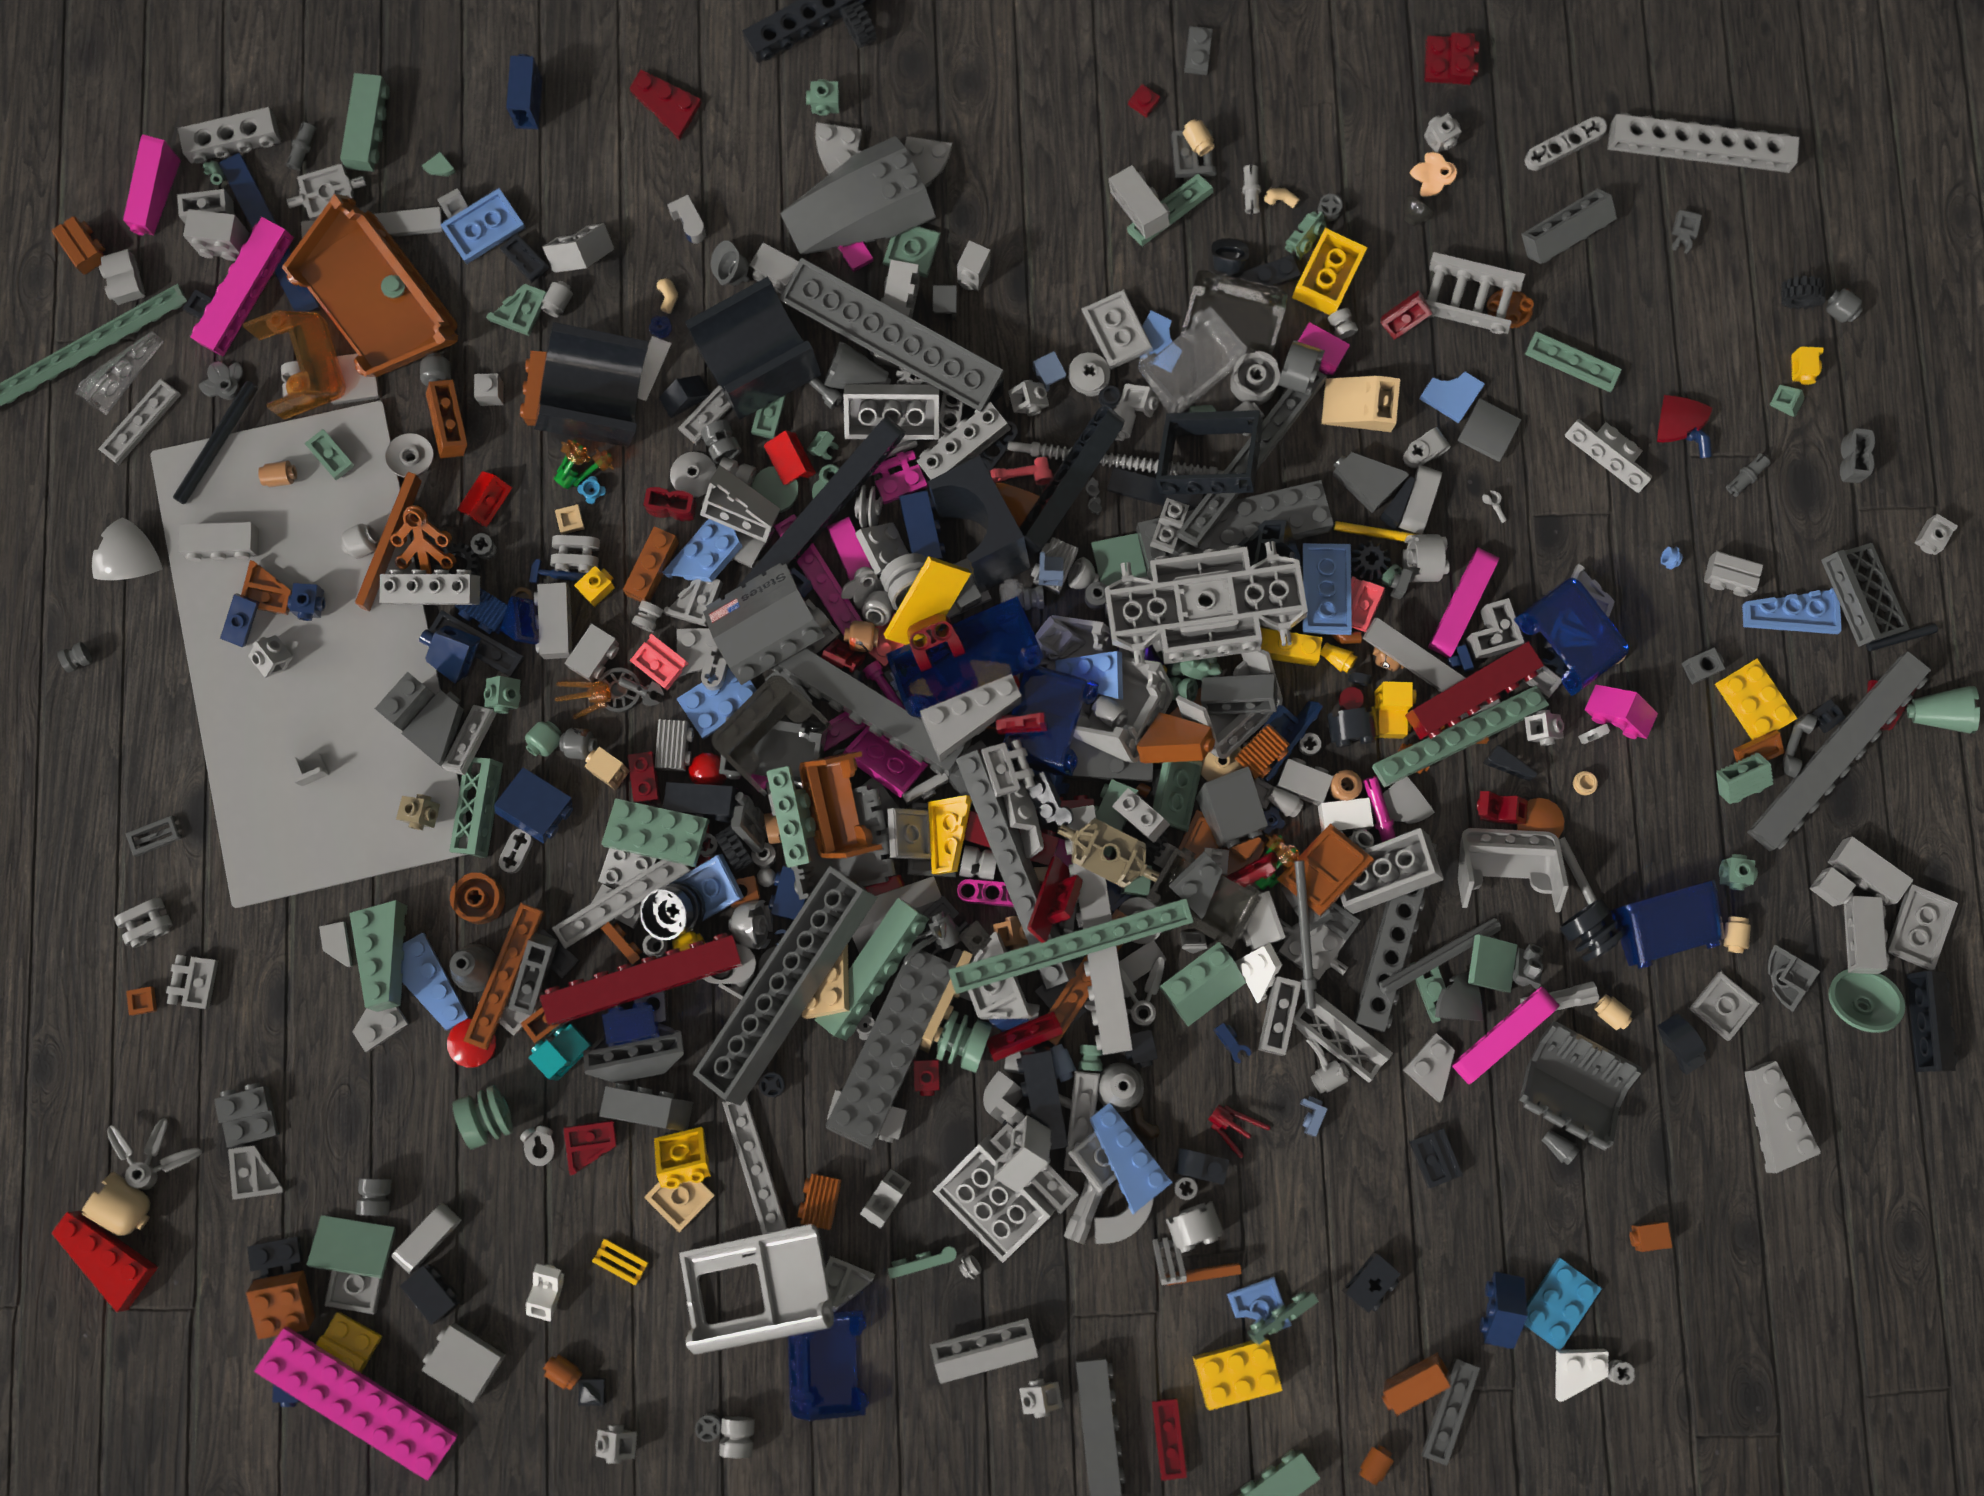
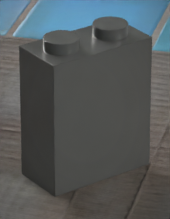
(404, 701)

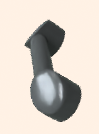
(1791, 764)

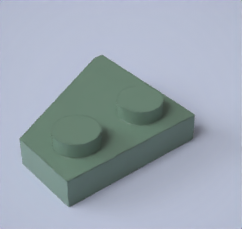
(520, 310)

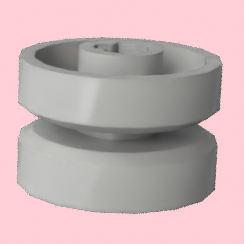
(900, 575)

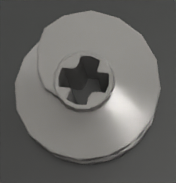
(1089, 363)
(868, 508)

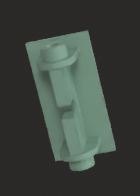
(1312, 228)

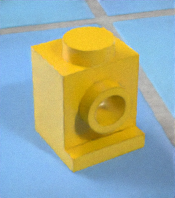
(1806, 364)

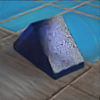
(520, 621)

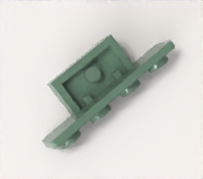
(792, 815)

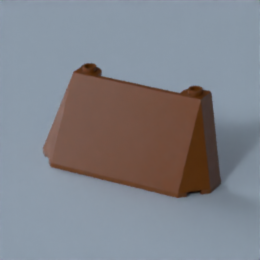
(343, 268)

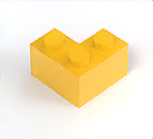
(1391, 706)

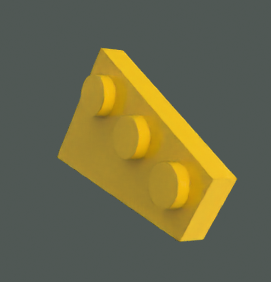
(947, 832)

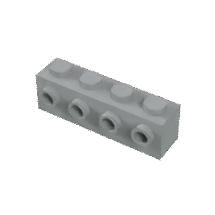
(965, 442)
(429, 589)
(983, 1351)

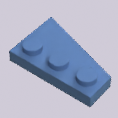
(1101, 668)

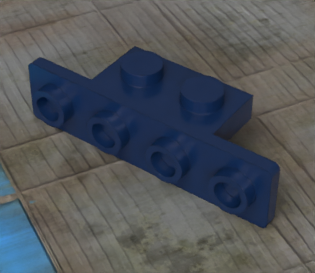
(1291, 729)

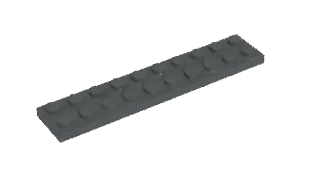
(891, 335)

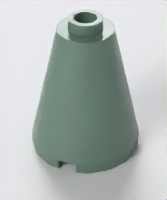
(1947, 710)

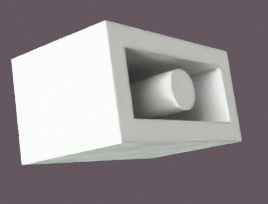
(1346, 815)

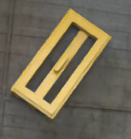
(601, 1252)

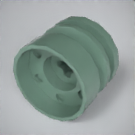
(964, 1041)
(478, 1118)

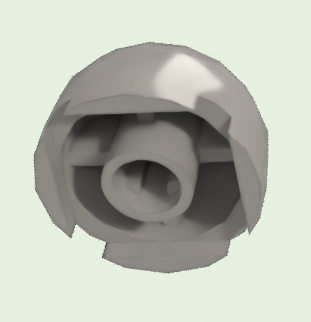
(751, 924)

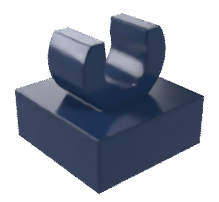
(1462, 659)

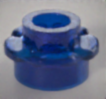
(660, 332)

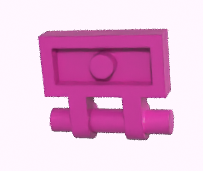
(900, 483)

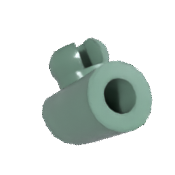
(217, 174)

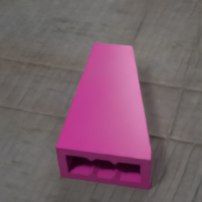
(150, 184)

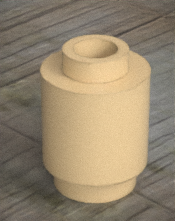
(1198, 137)
(1737, 934)
(1613, 1012)

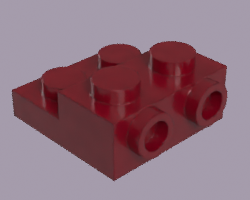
(1451, 58)

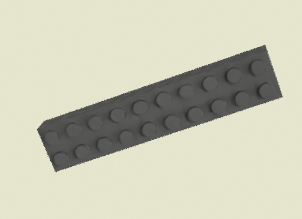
(784, 986)

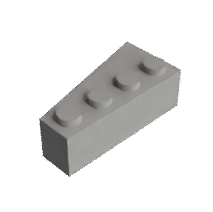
(968, 714)

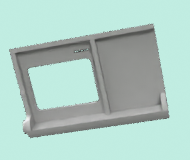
(791, 1286)

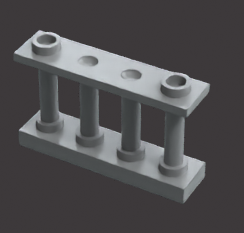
(1486, 276)

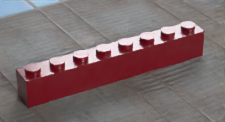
(640, 980)

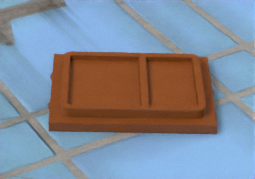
(1200, 837)
(1330, 868)

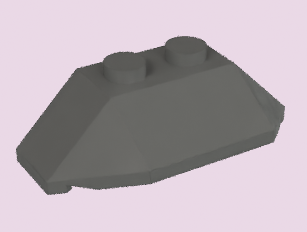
(634, 1059)

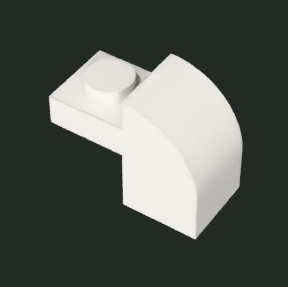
(545, 1292)

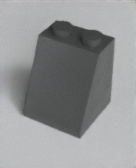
(1232, 808)

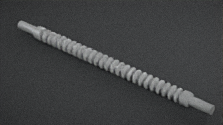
(1037, 449)

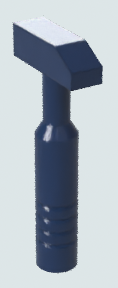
(563, 575)

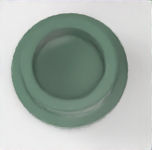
(392, 286)

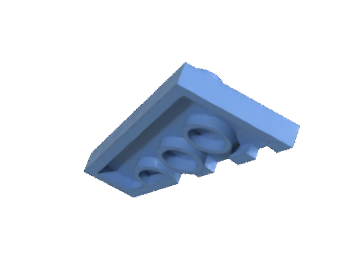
(430, 983)

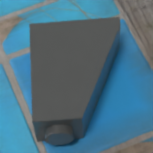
(1368, 479)
(436, 726)

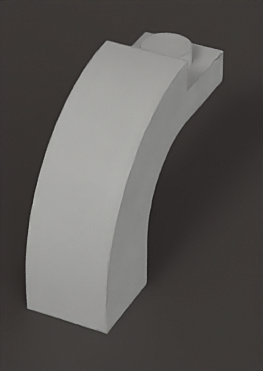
(1120, 1226)

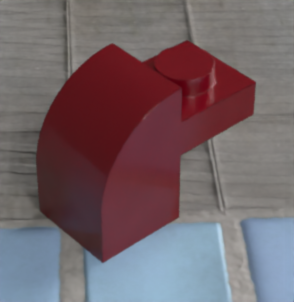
(1502, 808)

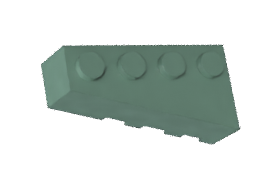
(379, 953)

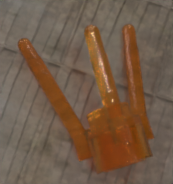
(597, 693)

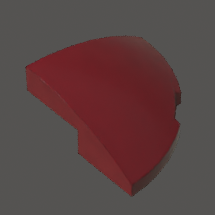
(1681, 417)

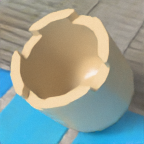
(118, 1206)

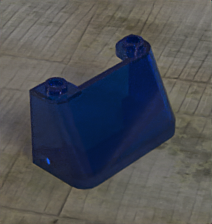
(1576, 632)
(1060, 700)
(1670, 923)
(825, 1370)

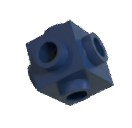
(306, 601)

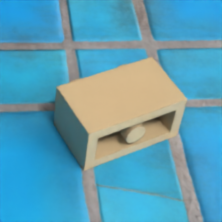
(606, 767)

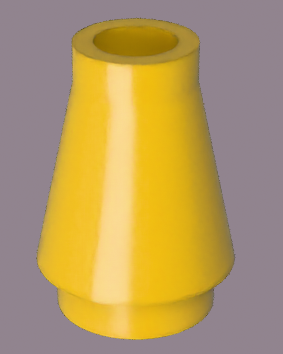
(1339, 657)

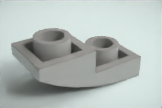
(1168, 525)

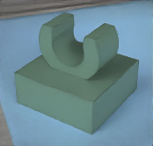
(820, 444)

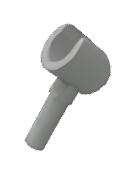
(1496, 499)

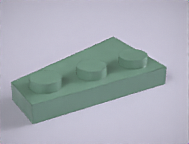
(1273, 1324)

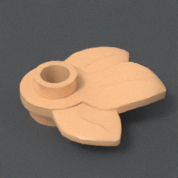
(1431, 176)

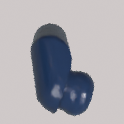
(1703, 440)

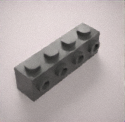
(1569, 226)

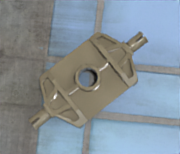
(1088, 850)

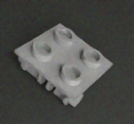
(623, 866)

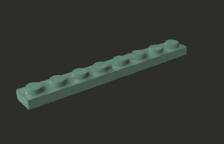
(1460, 736)

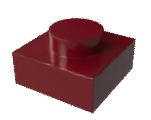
(1144, 100)

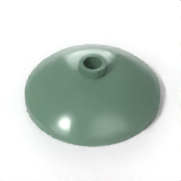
(1867, 1001)

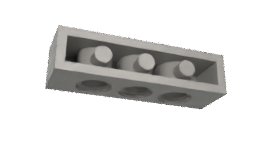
(218, 130)

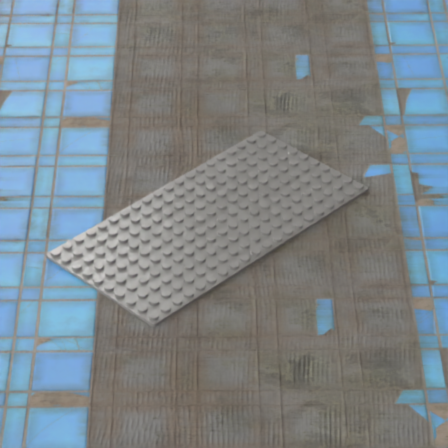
(342, 826)

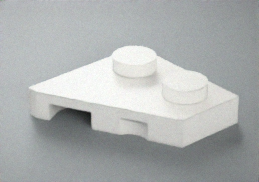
(1260, 970)
(1579, 1370)

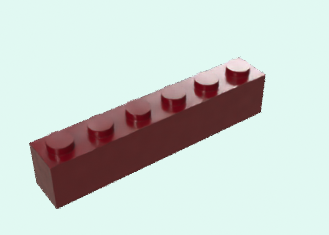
(1474, 690)

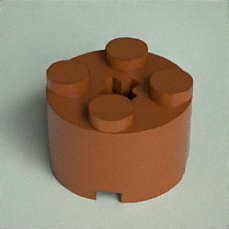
(472, 886)

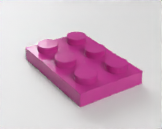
(885, 762)

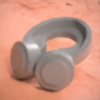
(528, 1139)

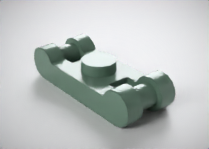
(1430, 991)

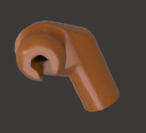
(1354, 638)

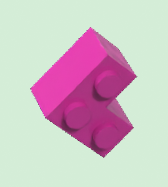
(1622, 709)

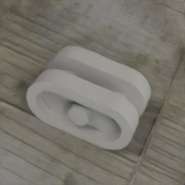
(566, 561)
(157, 926)

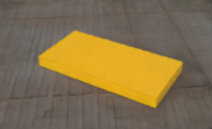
(930, 594)

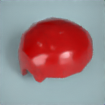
(705, 770)

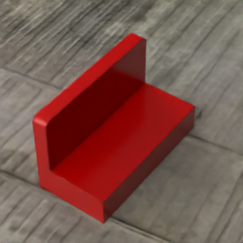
(789, 457)
(484, 498)

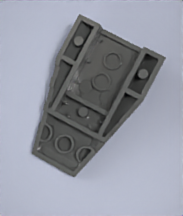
(861, 201)

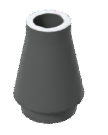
(1561, 1147)

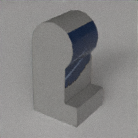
(693, 225)

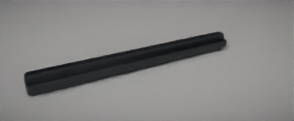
(215, 442)

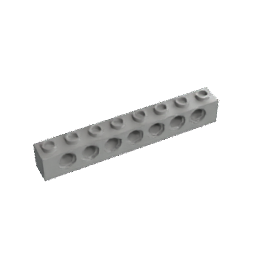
(1737, 154)

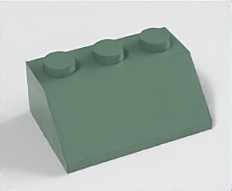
(1203, 984)

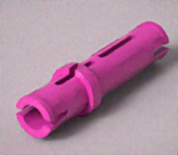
(1379, 809)

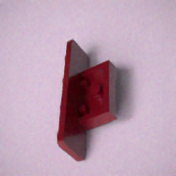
(1055, 899)

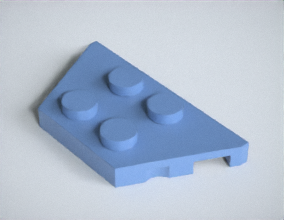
(705, 553)

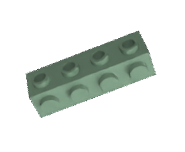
(364, 122)

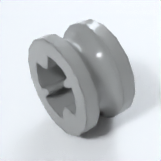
(1315, 749)
(1193, 1186)

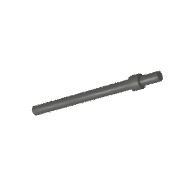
(1308, 982)

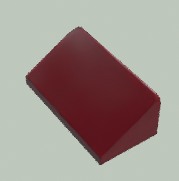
(1406, 315)

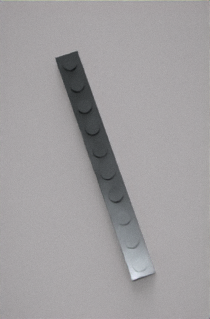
(1274, 428)

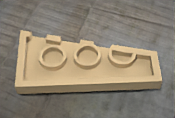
(943, 1010)

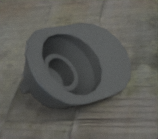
(729, 265)

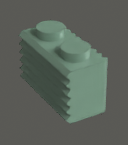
(1744, 778)

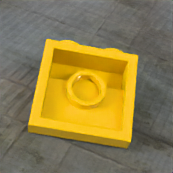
(681, 1158)
(349, 1341)

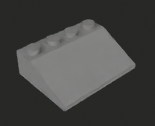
(990, 1208)

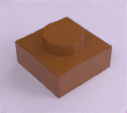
(141, 1001)

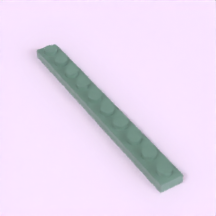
(91, 344)
(1070, 946)

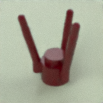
(1222, 1118)

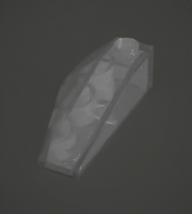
(111, 380)

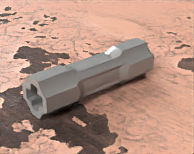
(1575, 996)
(1081, 1220)

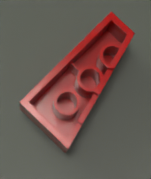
(104, 1259)

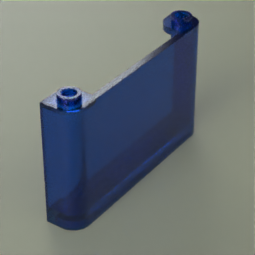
(995, 646)

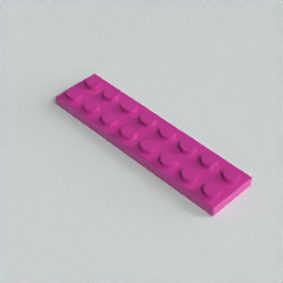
(356, 1403)

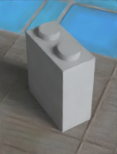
(462, 1362)

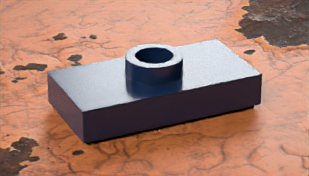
(239, 620)

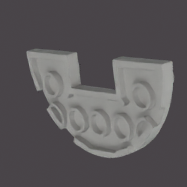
(840, 143)

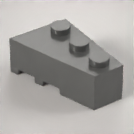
(646, 1108)

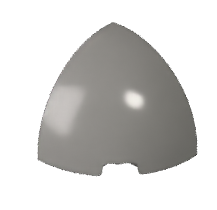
(124, 553)

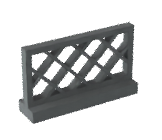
(1854, 599)

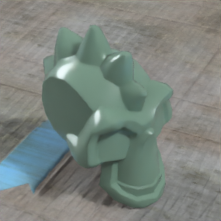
(1195, 669)

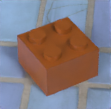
(280, 1303)

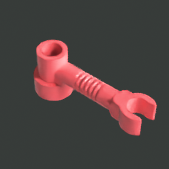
(1040, 471)

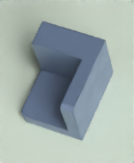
(1048, 370)
(1050, 570)

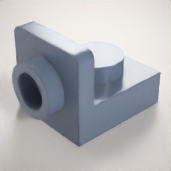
(1313, 1121)

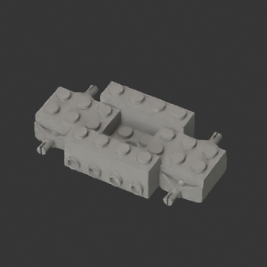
(1170, 609)

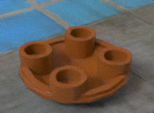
(1519, 308)
(1543, 816)

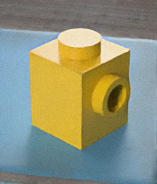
(595, 585)

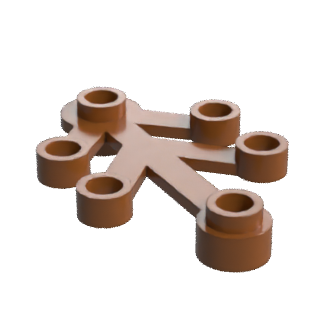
(420, 543)

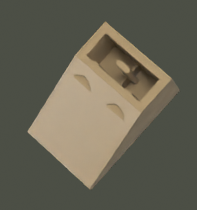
(1361, 402)

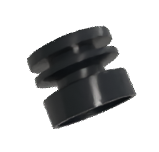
(672, 910)
(1593, 930)

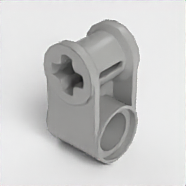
(1428, 447)

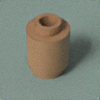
(277, 474)

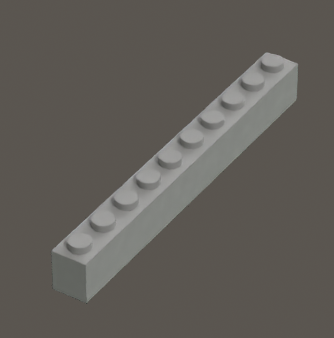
(1104, 964)

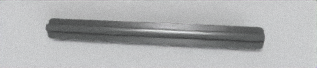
(1437, 957)

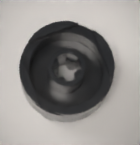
(1353, 726)

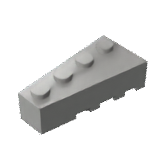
(900, 294)
(1780, 1123)

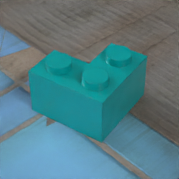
(560, 1054)

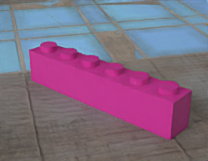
(242, 286)

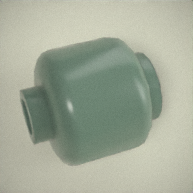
(543, 739)

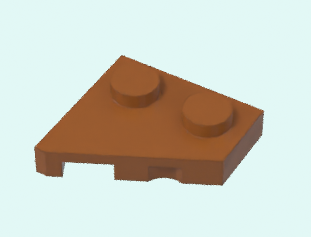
(266, 589)

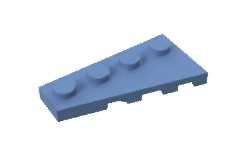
(1805, 613)
(1134, 1167)

